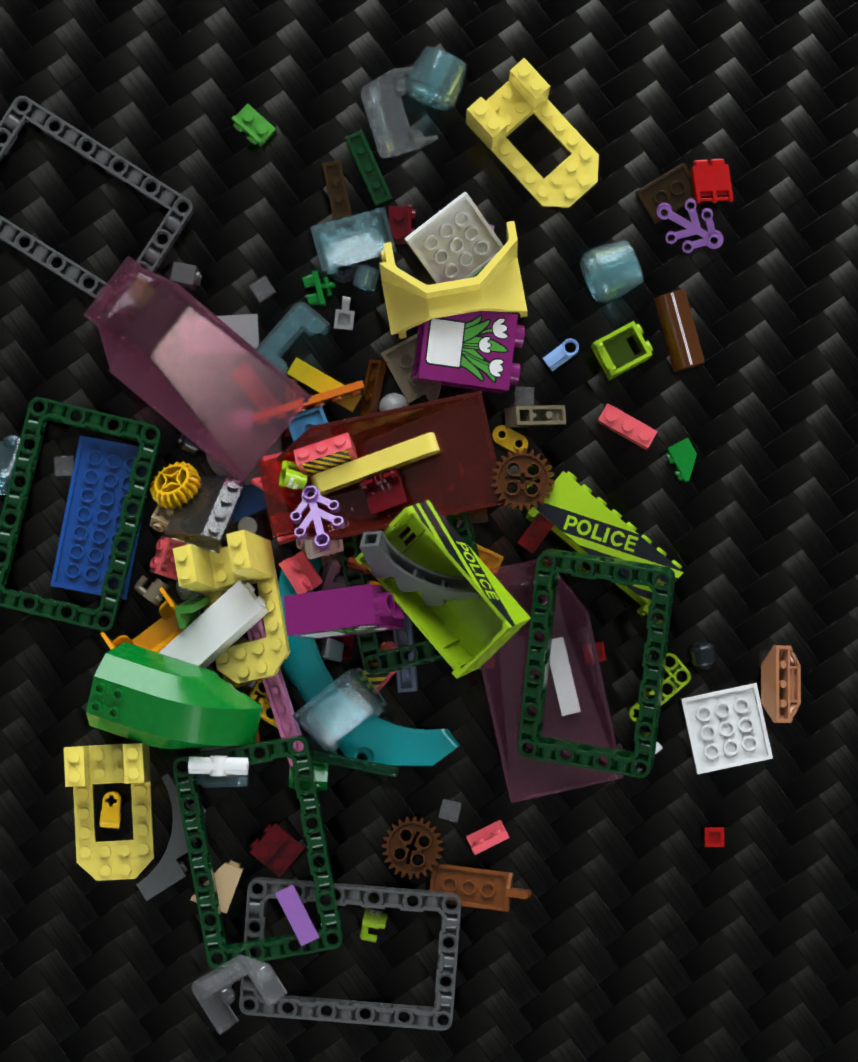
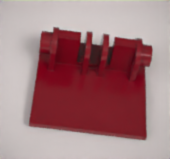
(384, 491)

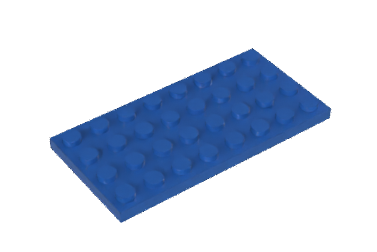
(93, 515)

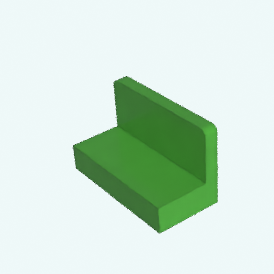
(188, 610)

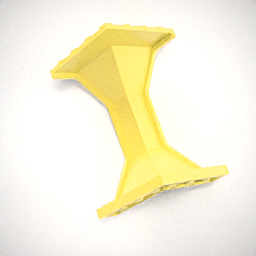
(493, 289)

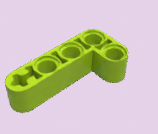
(670, 679)

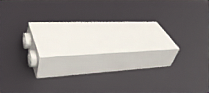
(218, 626)

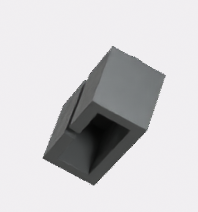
(186, 275)

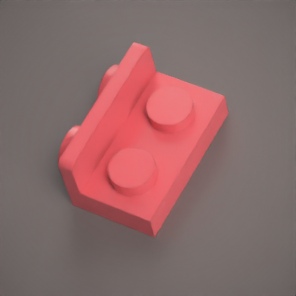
(164, 560)
(301, 573)
(487, 837)

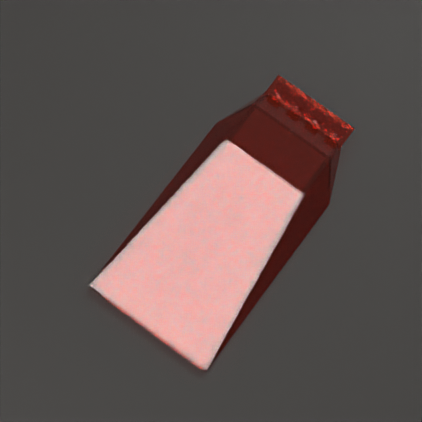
(453, 479)

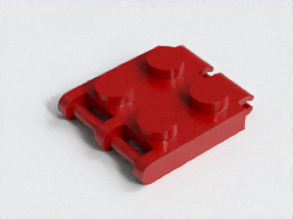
(711, 181)

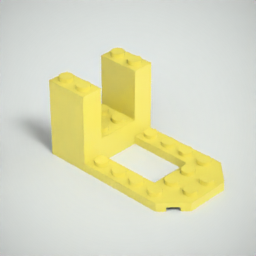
(506, 110)
(213, 573)
(107, 765)

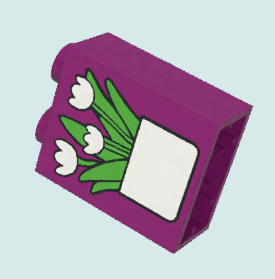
(469, 351)
(342, 612)

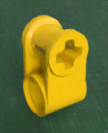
(111, 814)

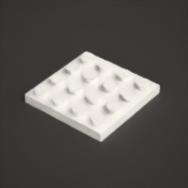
(455, 241)
(726, 728)

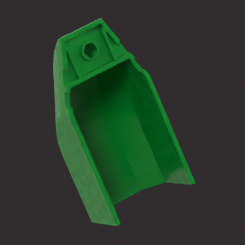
(168, 702)

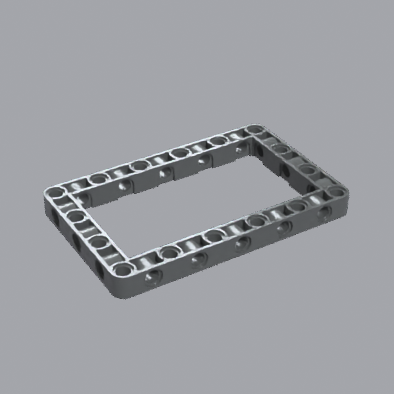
(43, 254)
(349, 1010)

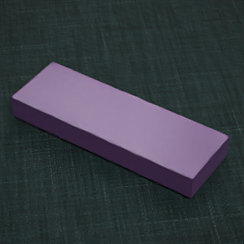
(297, 915)

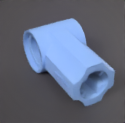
(560, 355)

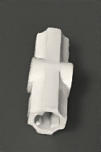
(218, 765)

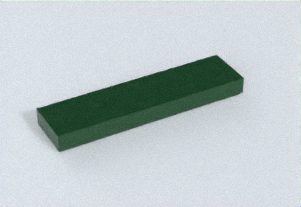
(368, 168)

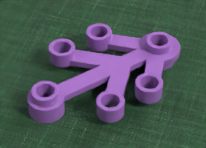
(692, 227)
(315, 515)

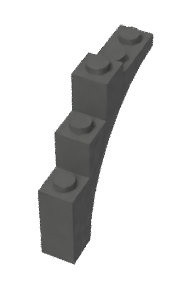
(389, 562)
(169, 868)

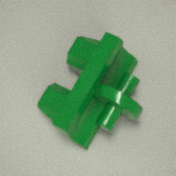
(318, 298)

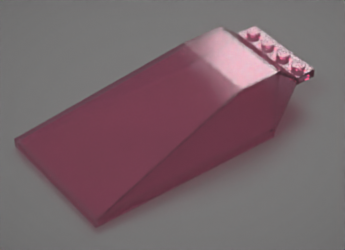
(193, 368)
(504, 688)

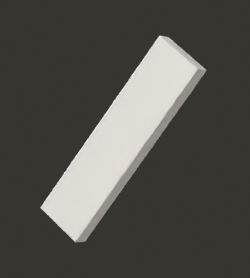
(563, 678)

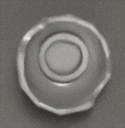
(392, 401)

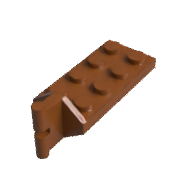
(477, 886)

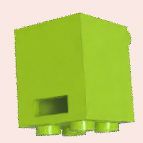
(615, 353)

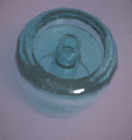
(436, 79)
(611, 270)

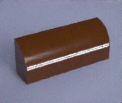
(679, 330)

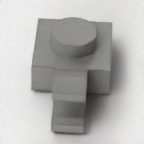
(344, 318)

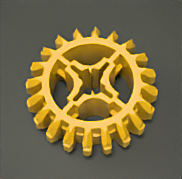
(175, 485)

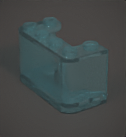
(285, 333)

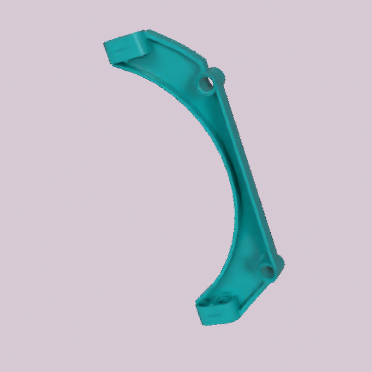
(374, 737)

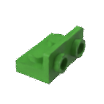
(253, 125)

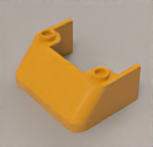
(158, 634)

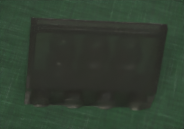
(208, 515)

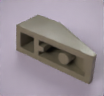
(534, 416)

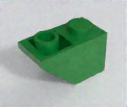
(683, 457)

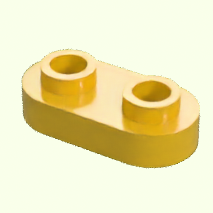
(509, 440)

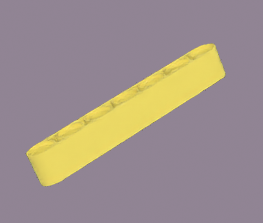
(376, 463)

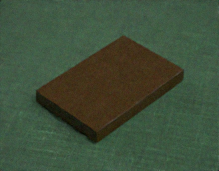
(671, 188)

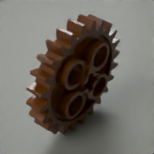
(521, 497)
(429, 853)

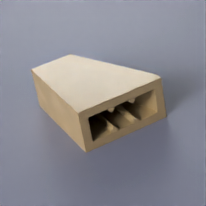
(226, 881)

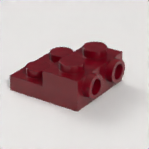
(276, 849)

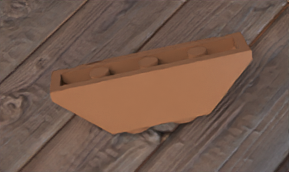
(781, 684)

